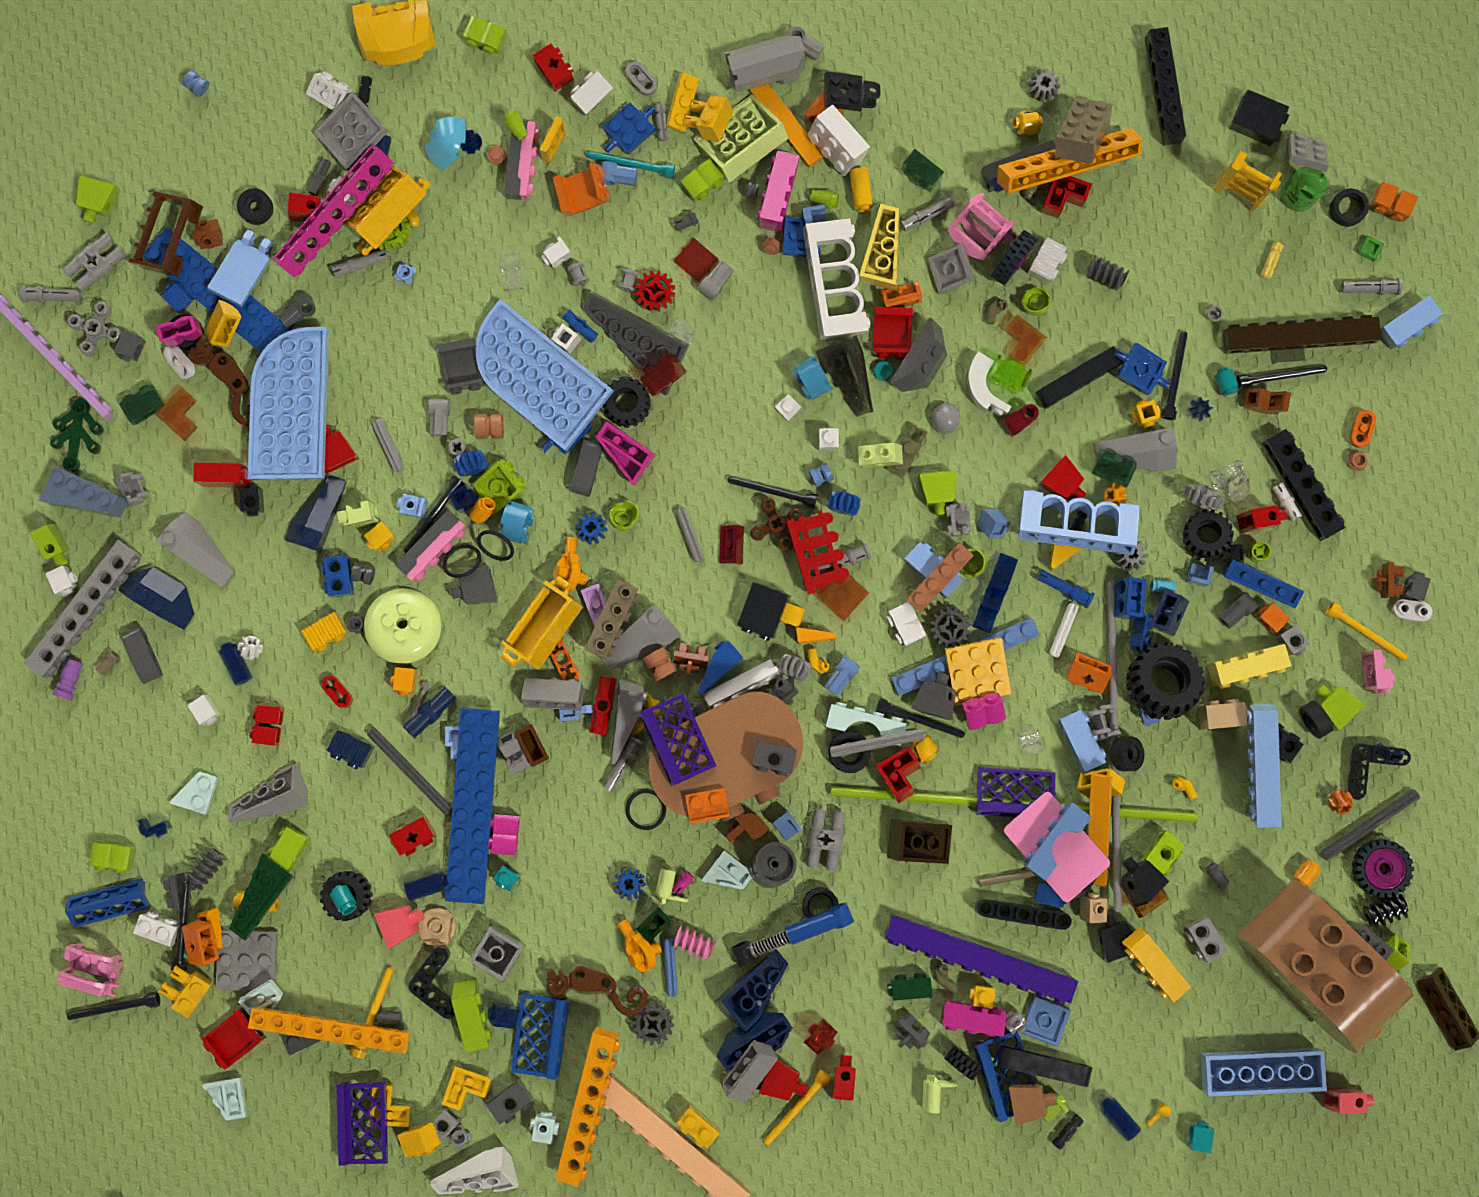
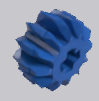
(470, 463)
(844, 503)
(587, 523)
(636, 883)

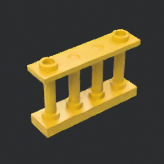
(1247, 181)

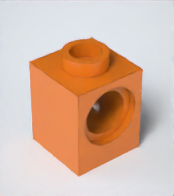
(1272, 617)

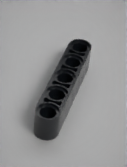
(1078, 377)
(1032, 917)
(1044, 1066)

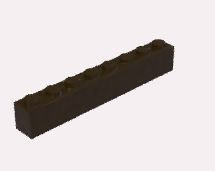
(1301, 335)

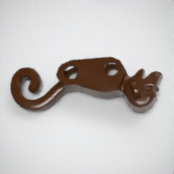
(229, 374)
(592, 984)

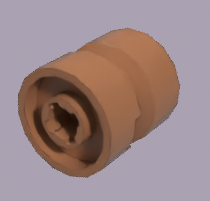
(488, 426)
(659, 664)

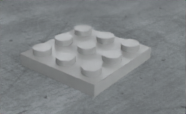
(350, 131)
(246, 962)

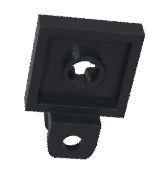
(856, 94)

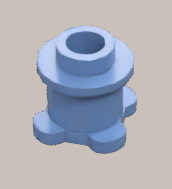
(1147, 721)

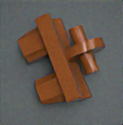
(1385, 580)
(690, 661)

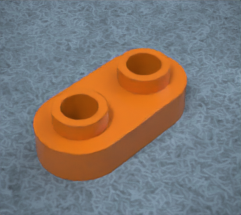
(1363, 430)

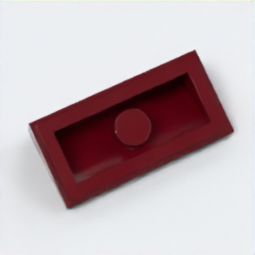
(731, 544)

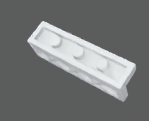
(744, 683)

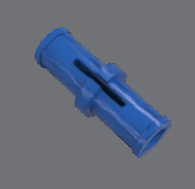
(580, 326)

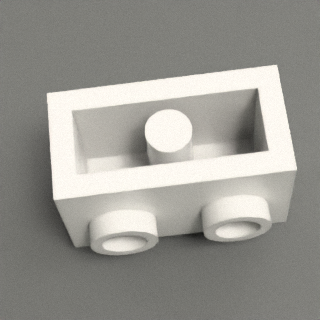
(590, 93)
(157, 929)

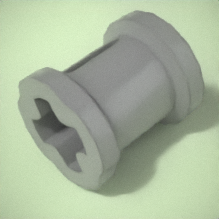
(578, 274)
(628, 280)
(457, 442)

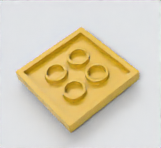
(977, 669)

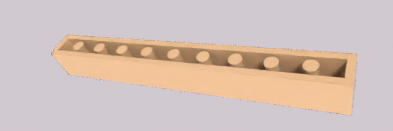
(670, 1141)

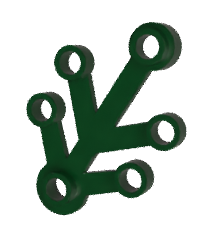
(76, 432)

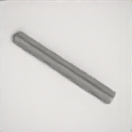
(878, 742)

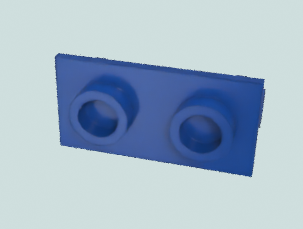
(1141, 639)

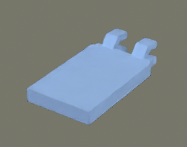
(241, 269)

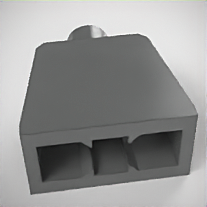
(476, 587)
(936, 698)

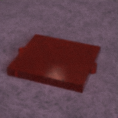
(696, 260)

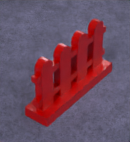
(816, 561)

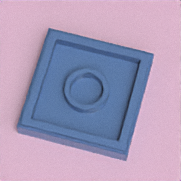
(1046, 1021)

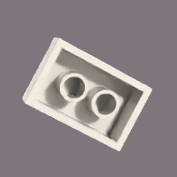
(838, 140)

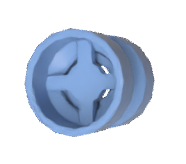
(196, 83)
(816, 475)

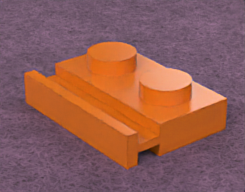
(707, 805)

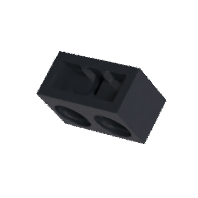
(1285, 756)

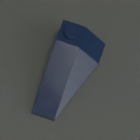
(316, 517)
(748, 995)

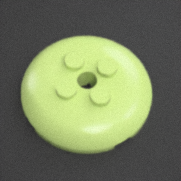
(404, 644)

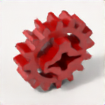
(661, 293)

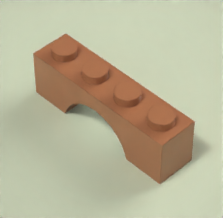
(940, 577)

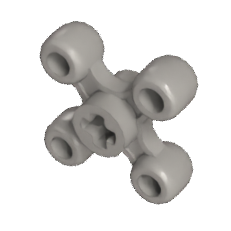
(89, 327)

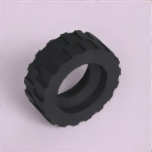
(845, 766)

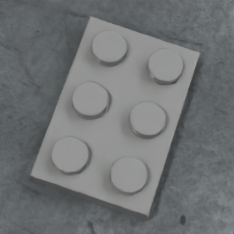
(1308, 152)

